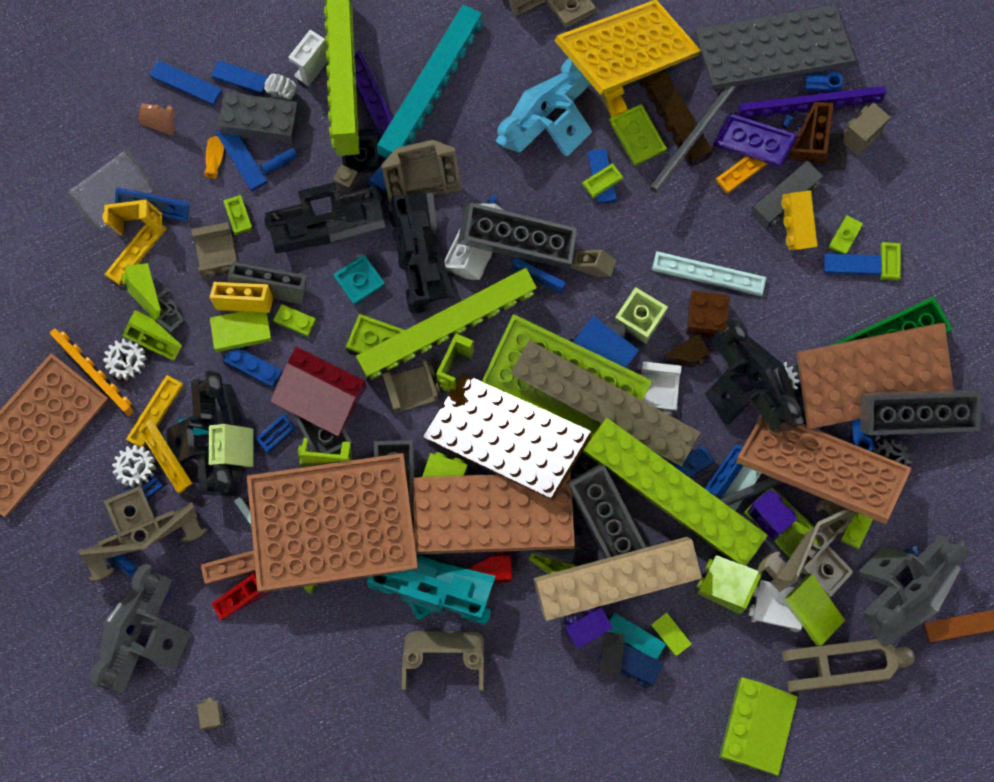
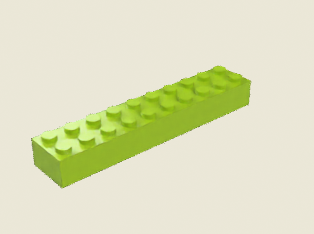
(342, 77)
(445, 323)
(674, 493)

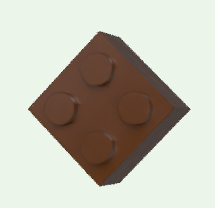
(707, 313)

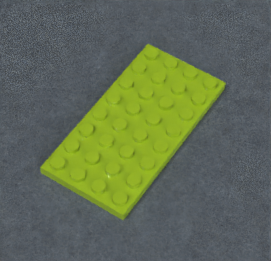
(512, 345)

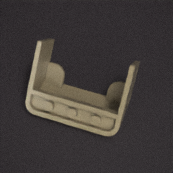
(421, 642)

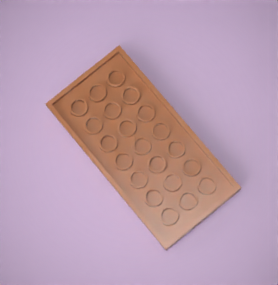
(891, 362)
(41, 425)
(826, 468)
(488, 516)

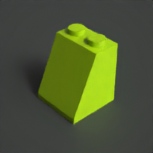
(728, 583)

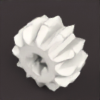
(280, 87)

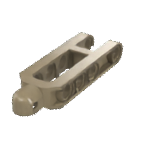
(896, 658)

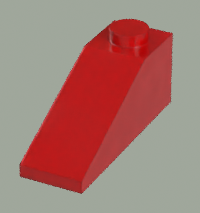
(497, 566)
(238, 598)

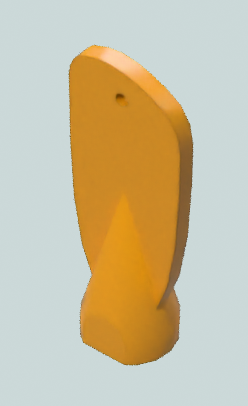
(213, 157)

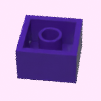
(772, 514)
(585, 626)

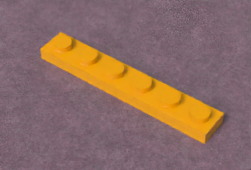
(98, 376)

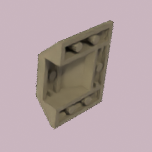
(422, 169)

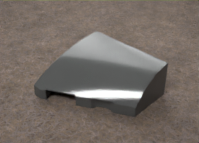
(169, 317)

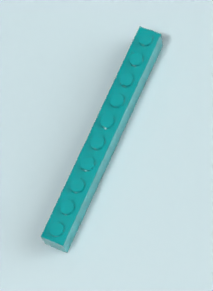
(431, 81)

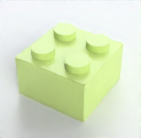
(641, 315)

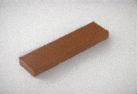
(959, 626)

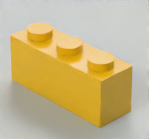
(799, 220)
(241, 297)

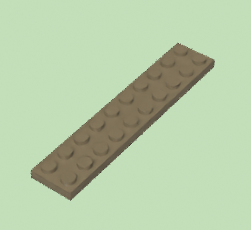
(603, 400)

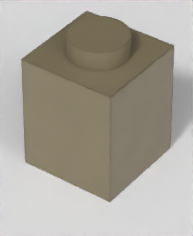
(346, 179)
(210, 714)

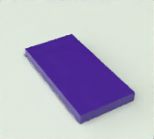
(755, 140)

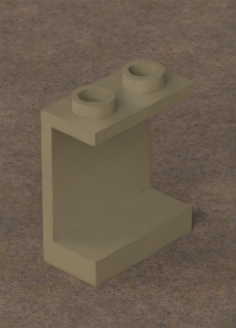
(214, 249)
(411, 388)

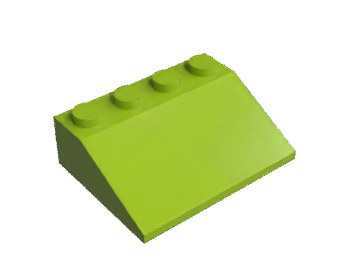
(758, 726)

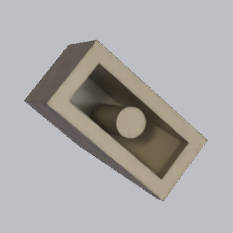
(593, 262)

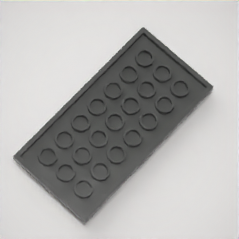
(774, 47)

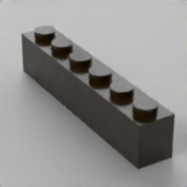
(675, 114)

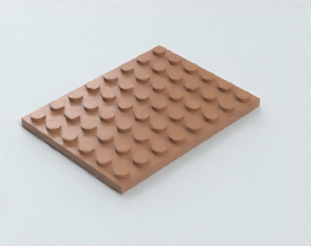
(331, 523)

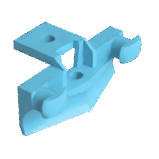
(529, 120)

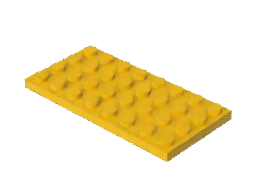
(627, 46)

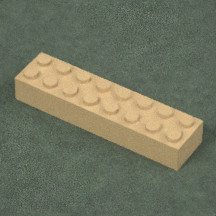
(617, 578)

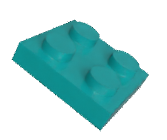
(359, 280)

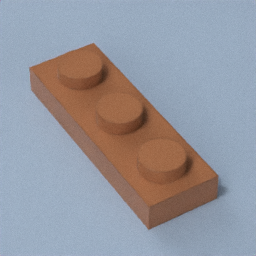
(228, 567)

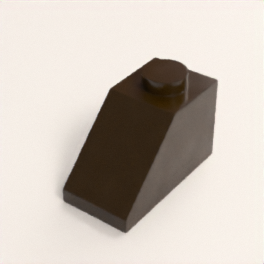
(689, 353)

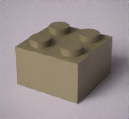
(865, 128)

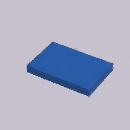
(606, 342)

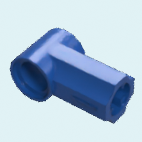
(821, 82)
(860, 437)

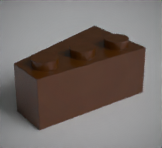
(814, 137)

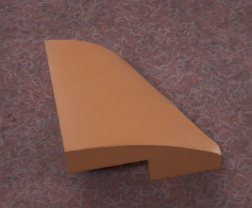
(157, 118)

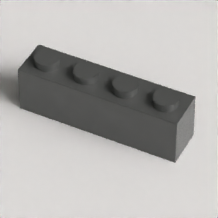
(770, 208)
(283, 284)

